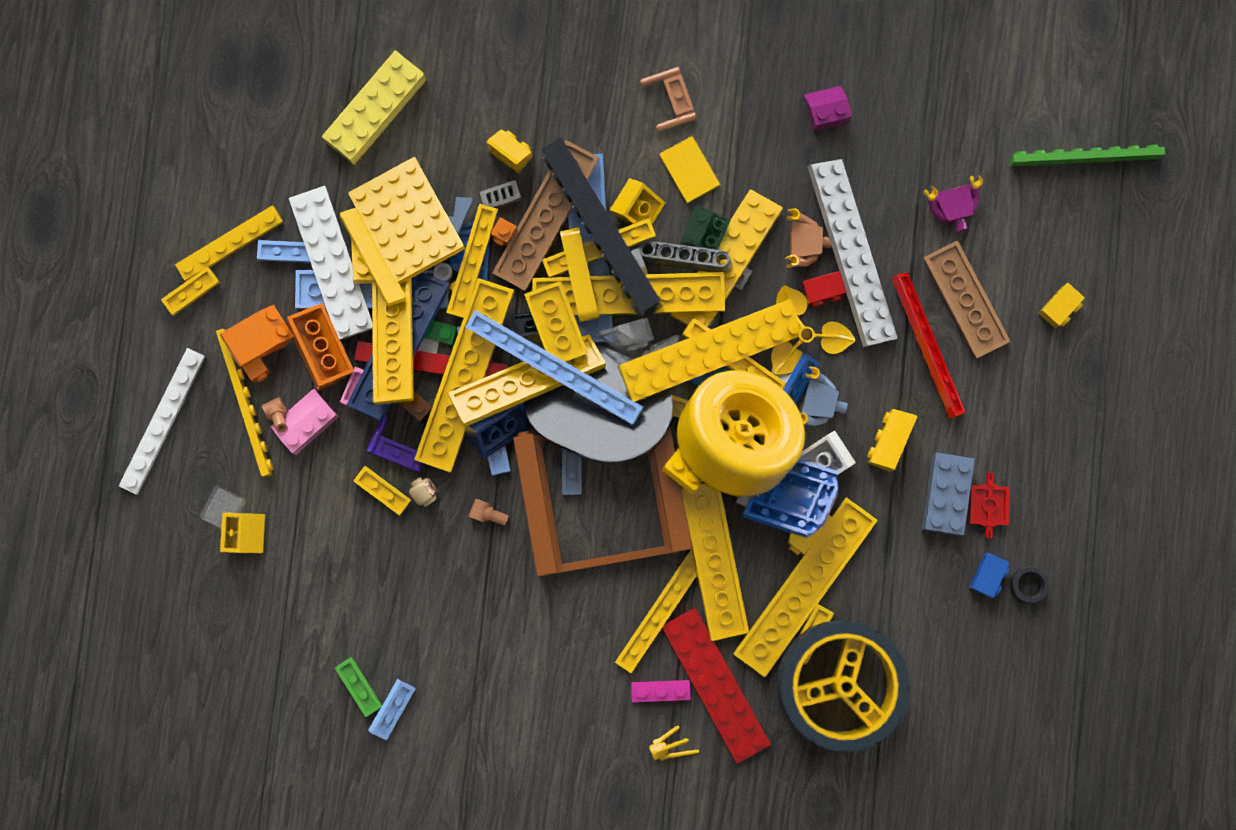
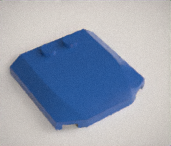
(798, 502)

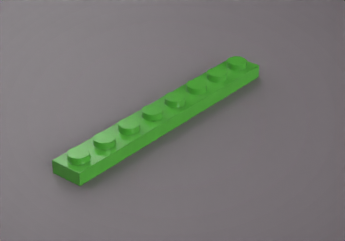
(1094, 155)

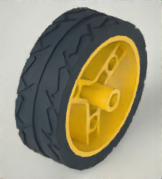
(878, 722)

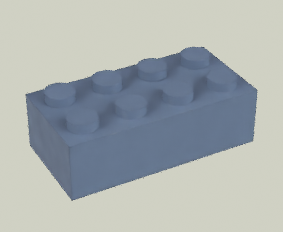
(948, 494)

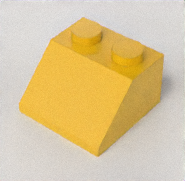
(509, 150)
(637, 203)

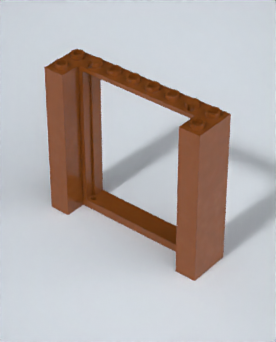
(541, 516)

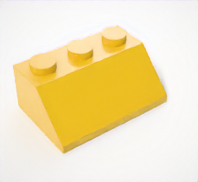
(891, 439)

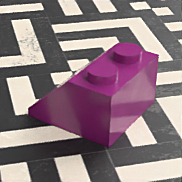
(828, 108)

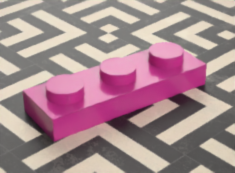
(660, 691)

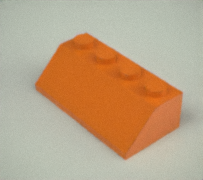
(319, 346)

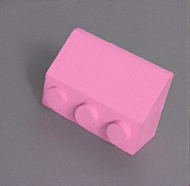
(306, 421)

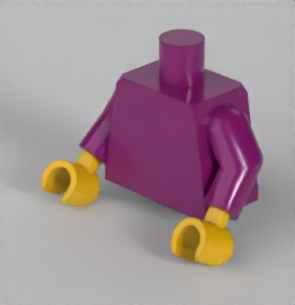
(955, 204)

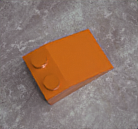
(257, 336)

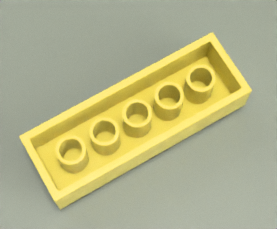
(374, 107)

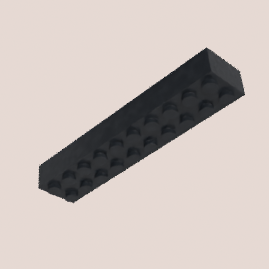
(597, 221)

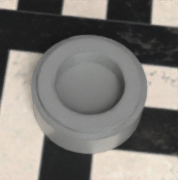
(443, 272)

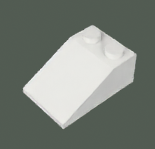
(829, 453)

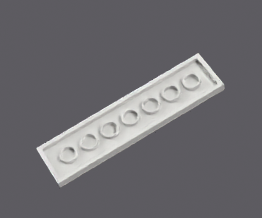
(331, 262)

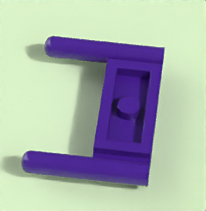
(392, 450)

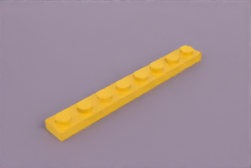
(248, 411)
(658, 614)

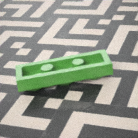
(358, 686)

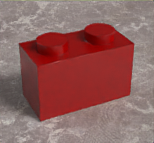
(823, 289)

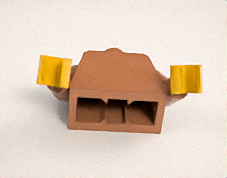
(805, 240)

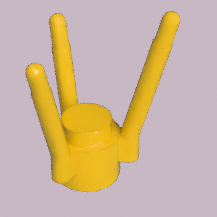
(660, 750)

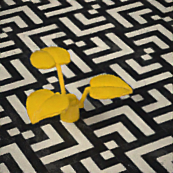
(834, 335)

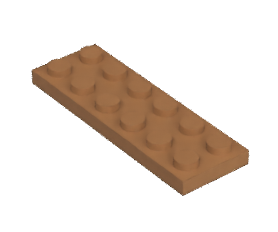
(966, 299)

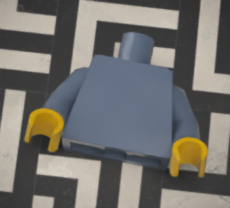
(820, 400)

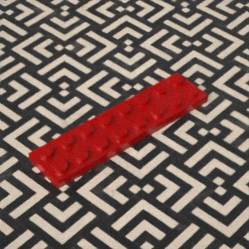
(716, 685)

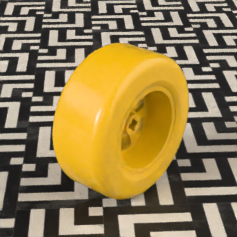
(762, 411)

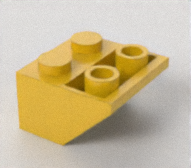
(242, 532)

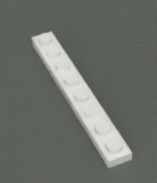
(162, 421)

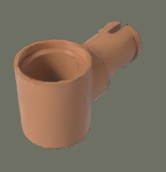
(275, 412)
(483, 512)

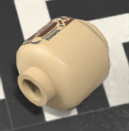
(423, 491)

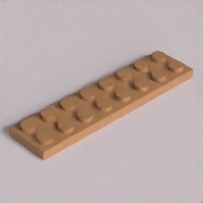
(540, 225)

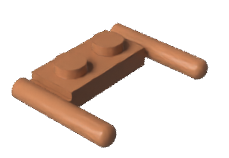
(677, 95)

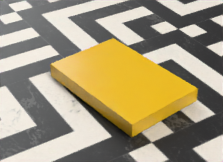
(689, 169)

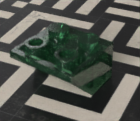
(705, 229)

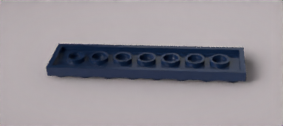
(426, 300)

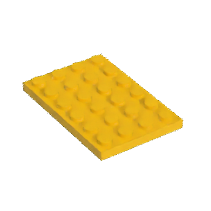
(406, 221)

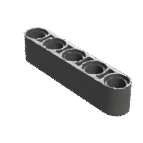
(678, 251)

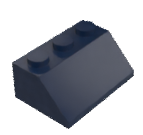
(497, 430)

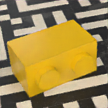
(1062, 305)

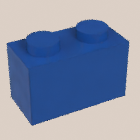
(989, 575)

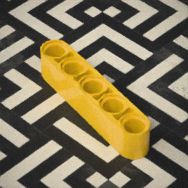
(579, 274)

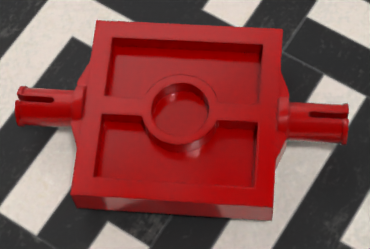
(989, 505)

